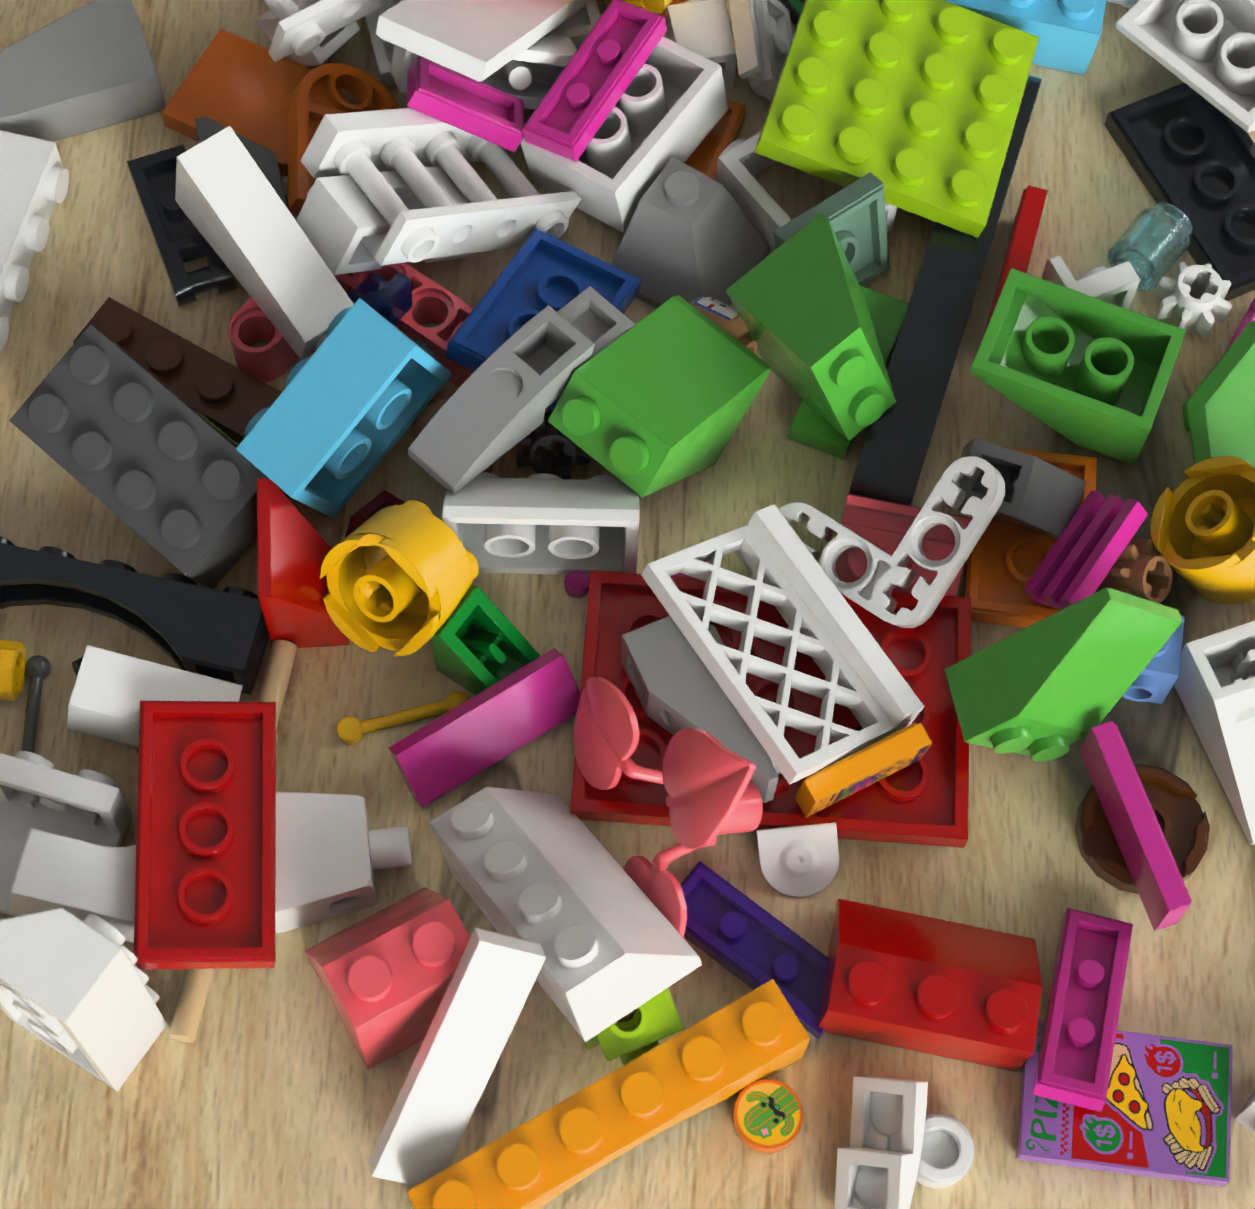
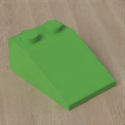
(1078, 363)
(1058, 674)

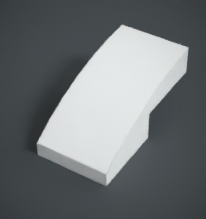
(884, 1144)

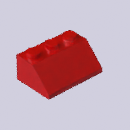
(931, 986)

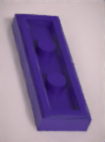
(753, 943)

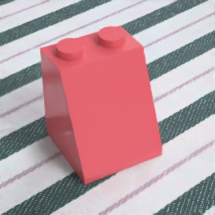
(392, 972)

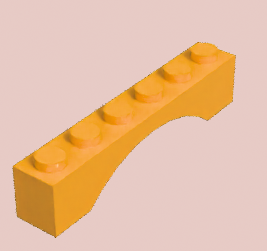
(623, 1109)

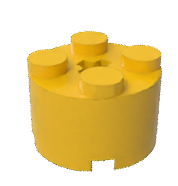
(1210, 529)
(397, 579)

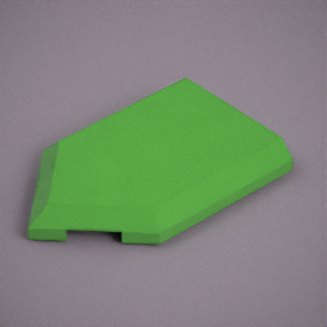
(1223, 405)

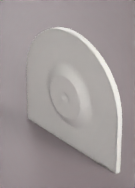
(799, 858)

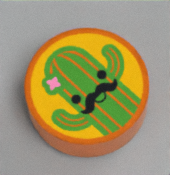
(767, 1116)

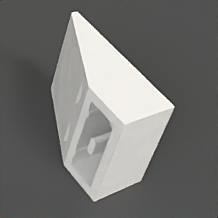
(1219, 698)

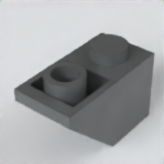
(1036, 492)

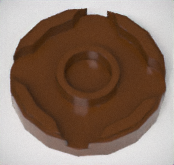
(1178, 815)

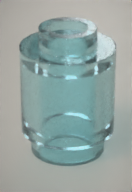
(1153, 243)

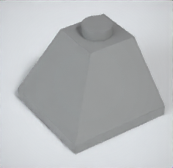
(688, 239)

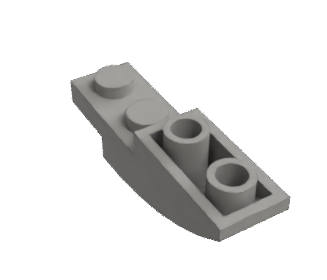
(513, 388)

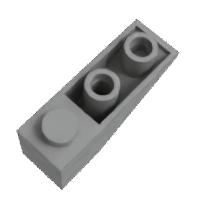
(683, 694)

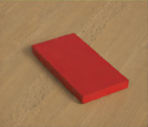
(206, 835)

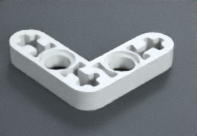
(887, 570)

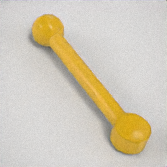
(352, 729)

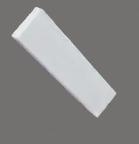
(456, 1057)

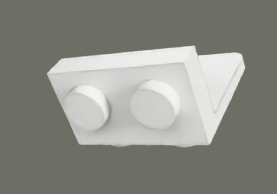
(54, 802)

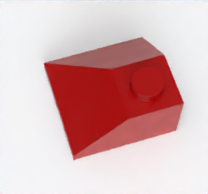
(290, 573)

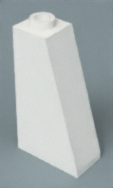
(259, 239)

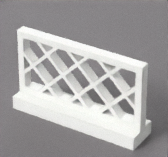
(819, 626)

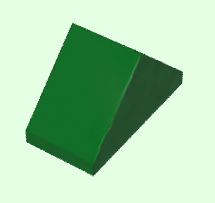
(479, 644)

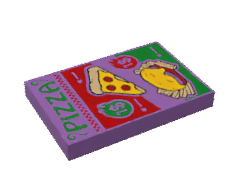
(1160, 1115)

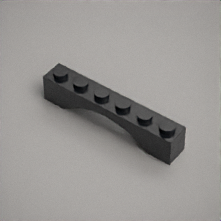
(194, 625)

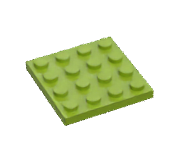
(905, 94)

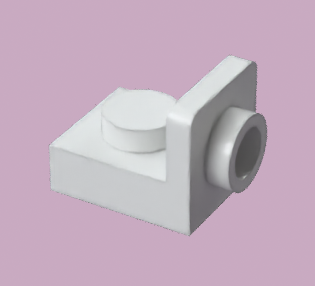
(1111, 285)

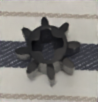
(556, 461)

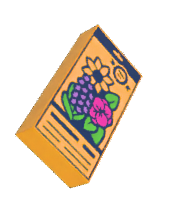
(862, 769)

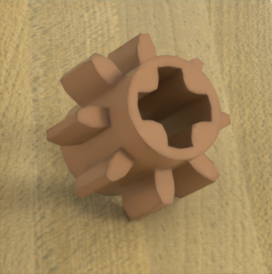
(1140, 572)

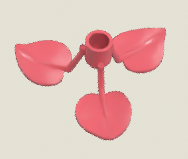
(704, 783)

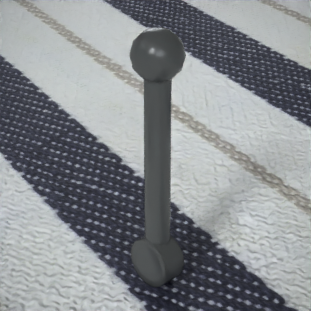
(37, 669)

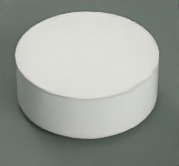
(945, 1152)

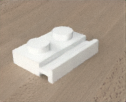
(761, 42)

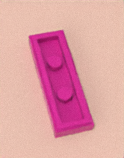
(594, 79)
(487, 727)
(1135, 826)
(1083, 1010)

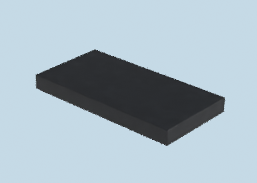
(1201, 165)

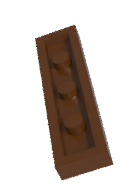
(200, 378)

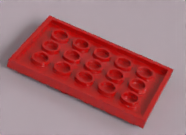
(912, 806)

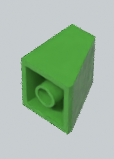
(817, 328)
(661, 398)

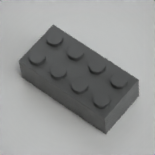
(146, 456)

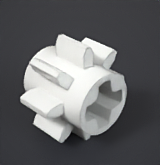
(1193, 298)

